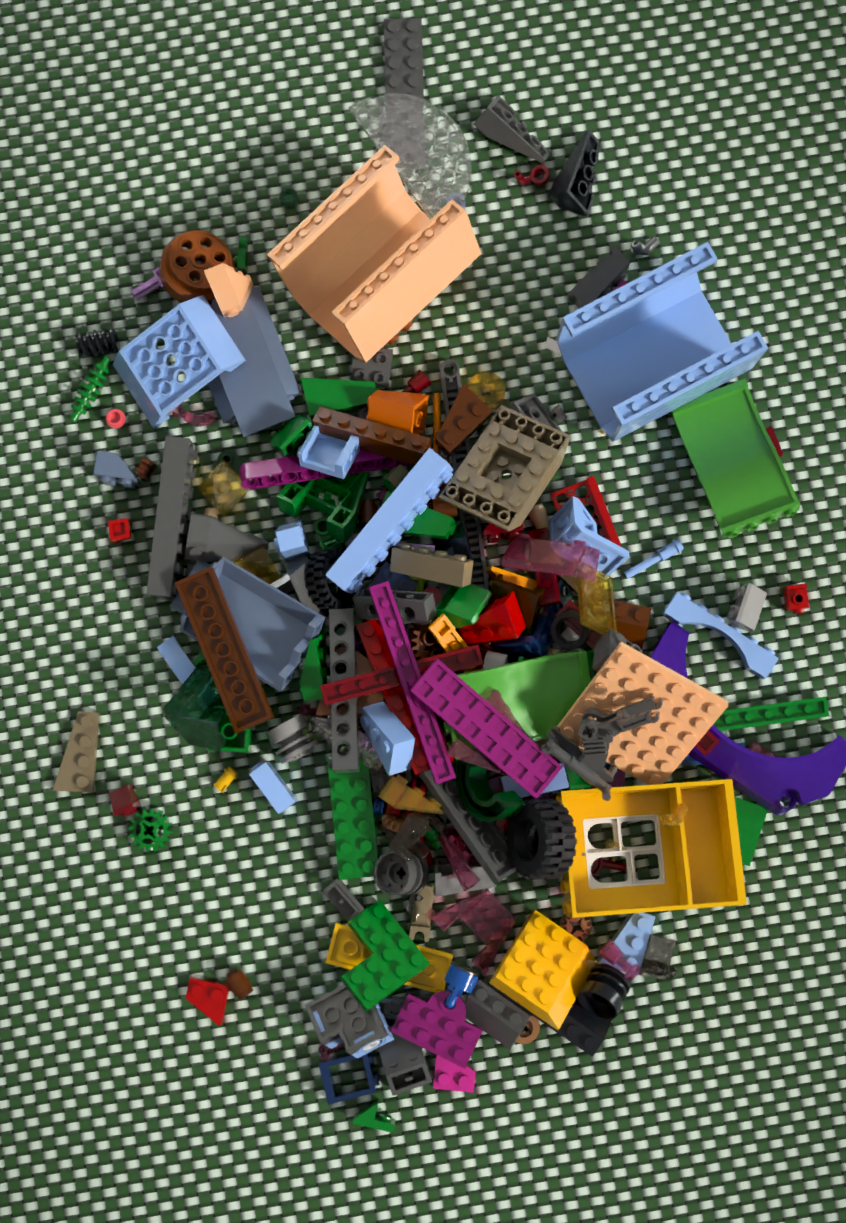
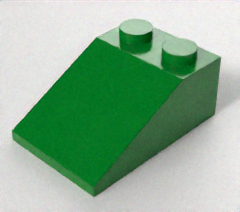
(291, 436)
(315, 668)

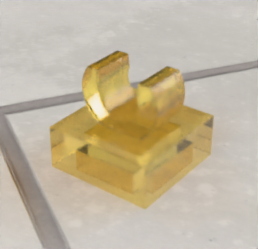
(610, 844)

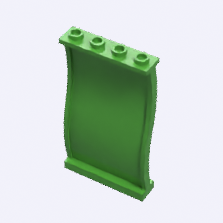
(735, 459)
(534, 689)

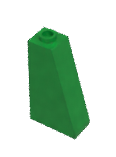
(336, 394)
(430, 524)

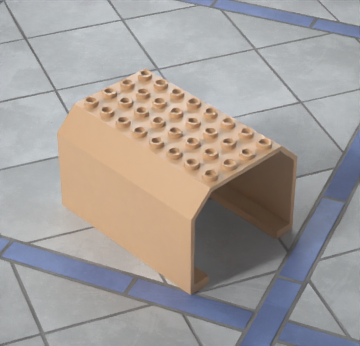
(372, 257)

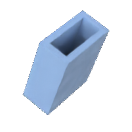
(273, 786)

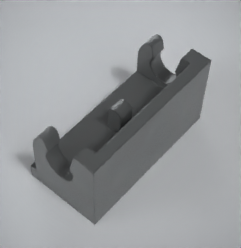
(343, 899)

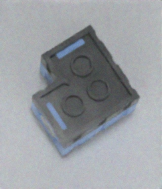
(341, 1019)

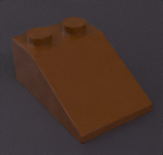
(632, 621)

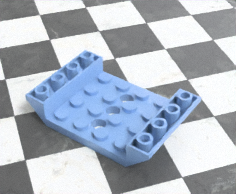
(200, 350)

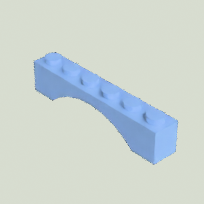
(754, 657)

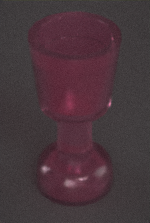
(613, 955)

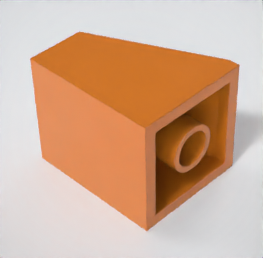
(399, 410)

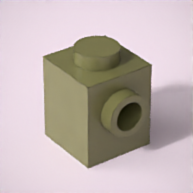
(396, 475)

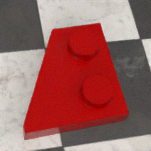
(208, 998)

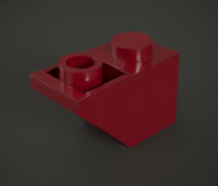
(124, 801)

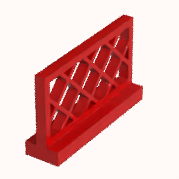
(598, 504)

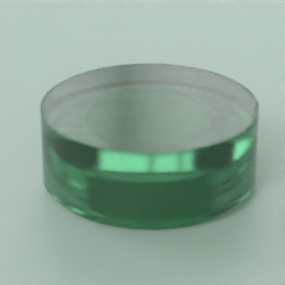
(289, 198)

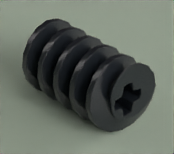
(97, 342)

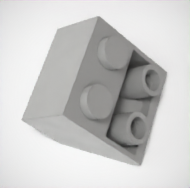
(747, 607)

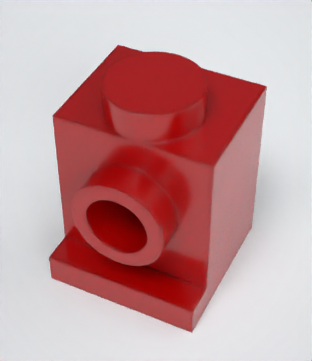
(790, 593)

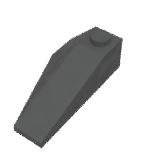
(502, 126)

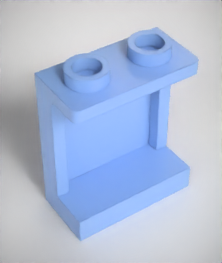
(328, 453)

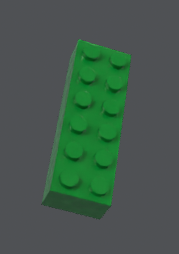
(353, 822)

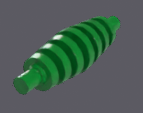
(90, 388)

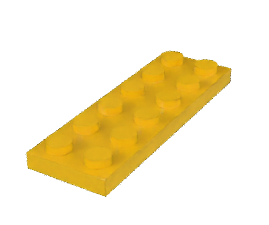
(348, 951)

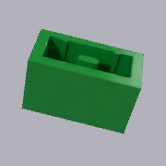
(463, 604)

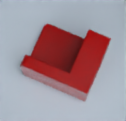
(119, 529)

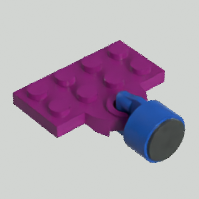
(440, 1021)

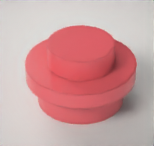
(115, 418)

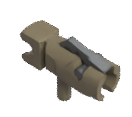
(421, 910)

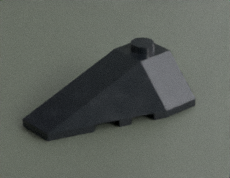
(574, 182)

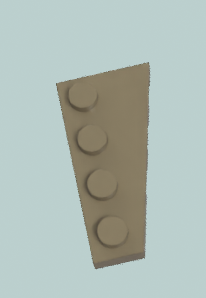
(80, 757)

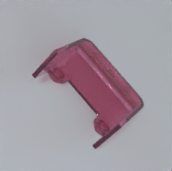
(551, 557)

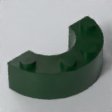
(479, 797)

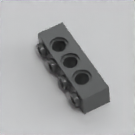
(412, 606)

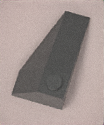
(212, 540)

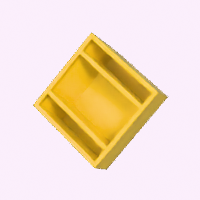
(544, 969)

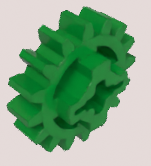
(157, 824)

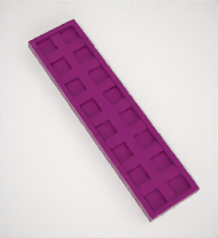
(486, 728)

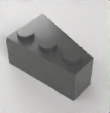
(448, 883)

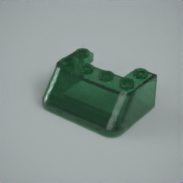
(197, 710)

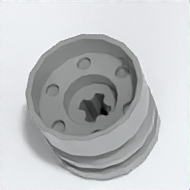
(292, 739)

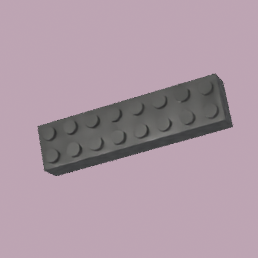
(172, 517)

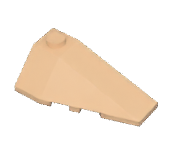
(229, 288)

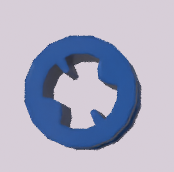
(379, 806)

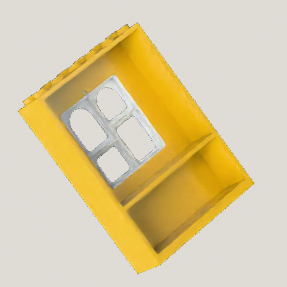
(696, 859)

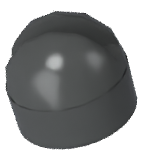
(560, 415)

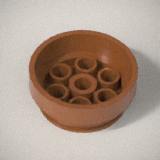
(177, 279)

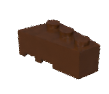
(463, 420)

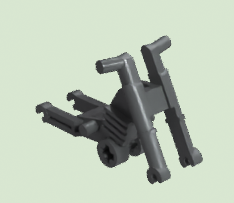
(596, 741)

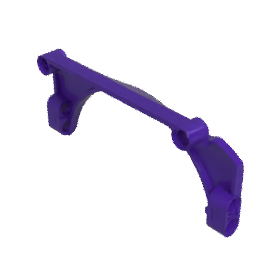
(757, 775)

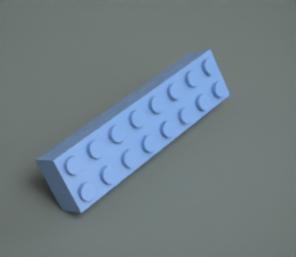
(390, 522)

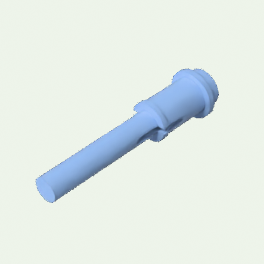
(662, 554)

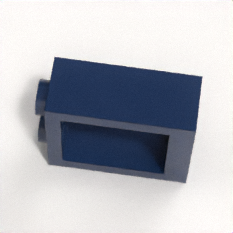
(332, 1097)

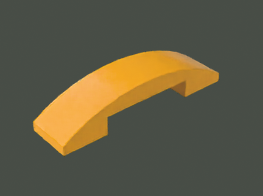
(448, 638)

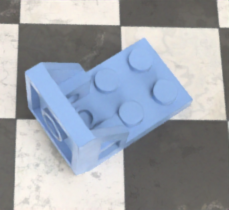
(575, 523)

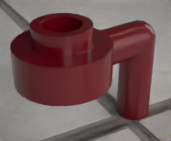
(533, 177)

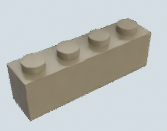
(431, 565)

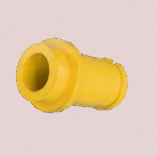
(225, 779)

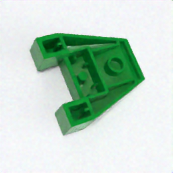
(332, 496)

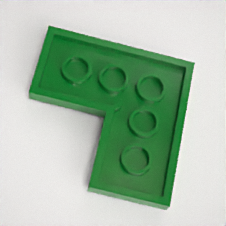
(392, 957)

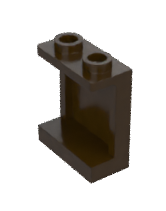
(528, 599)

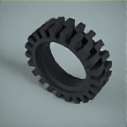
(318, 581)

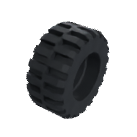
(541, 840)

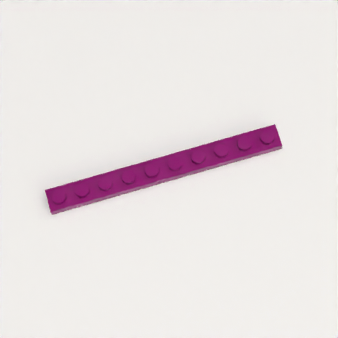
(408, 675)

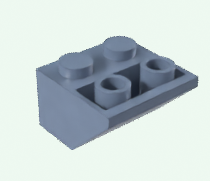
(114, 470)

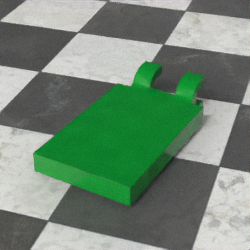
(750, 823)

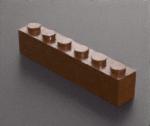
(373, 436)

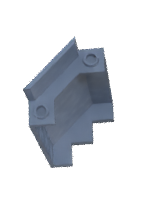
(264, 385)
(270, 622)

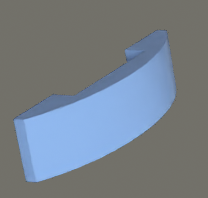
(176, 658)

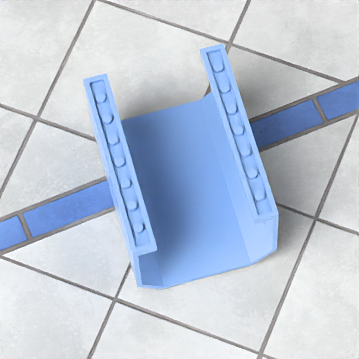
(652, 346)

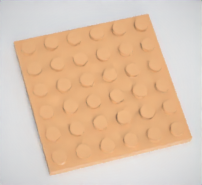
(655, 748)

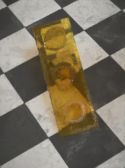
(404, 797)

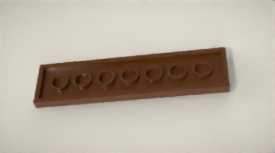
(224, 650)

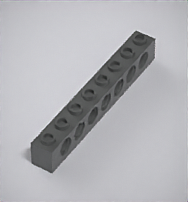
(350, 762)

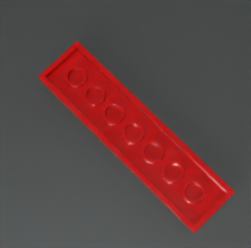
(380, 658)

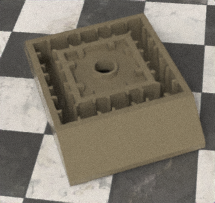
(512, 446)

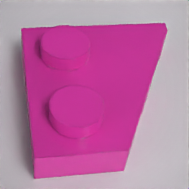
(453, 1077)

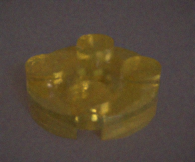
(494, 383)

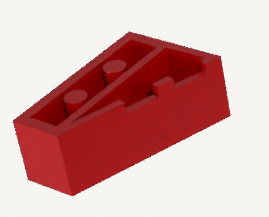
(496, 622)

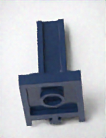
(540, 642)

